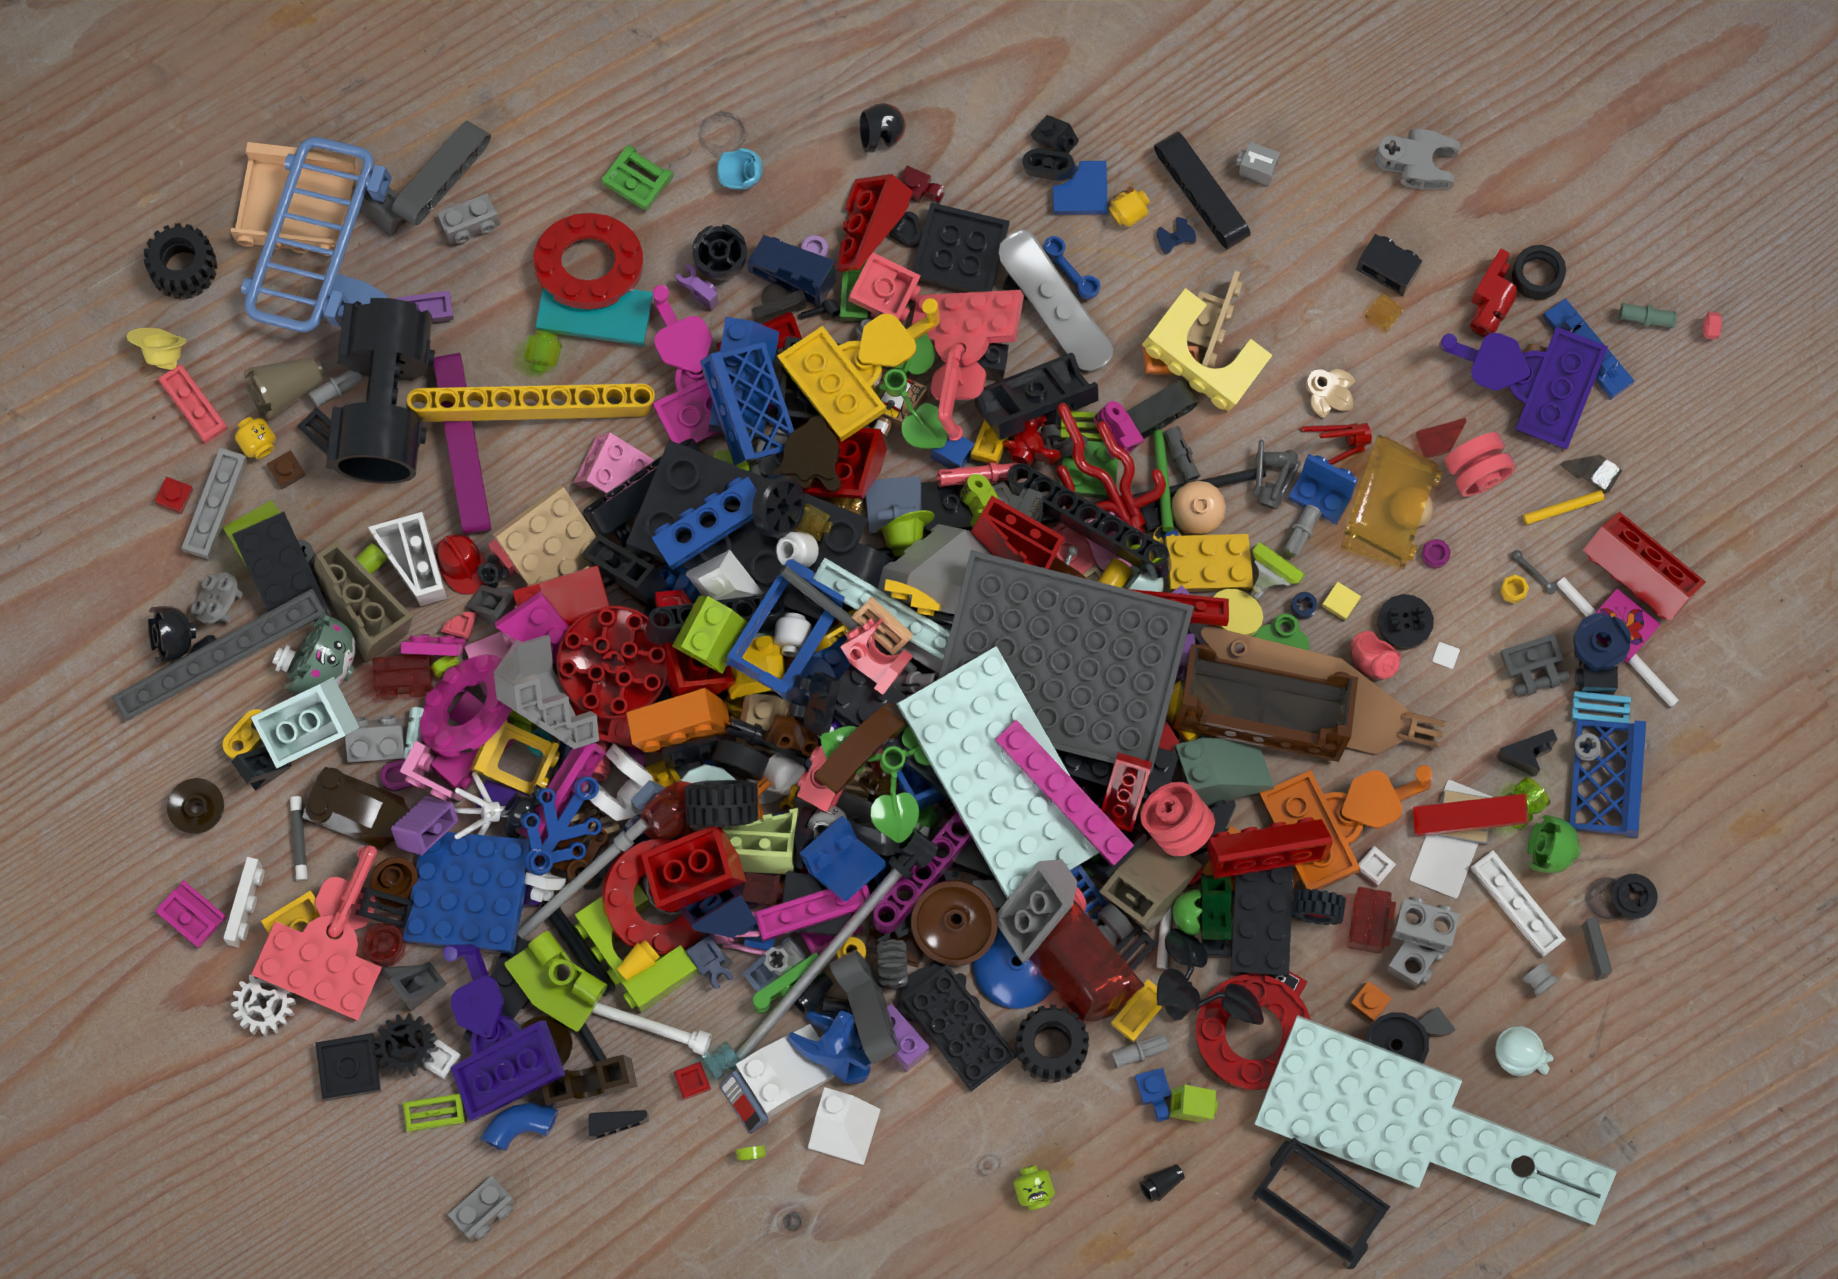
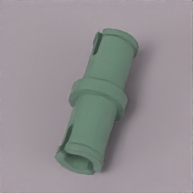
(1647, 315)

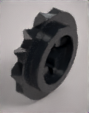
(1638, 884)

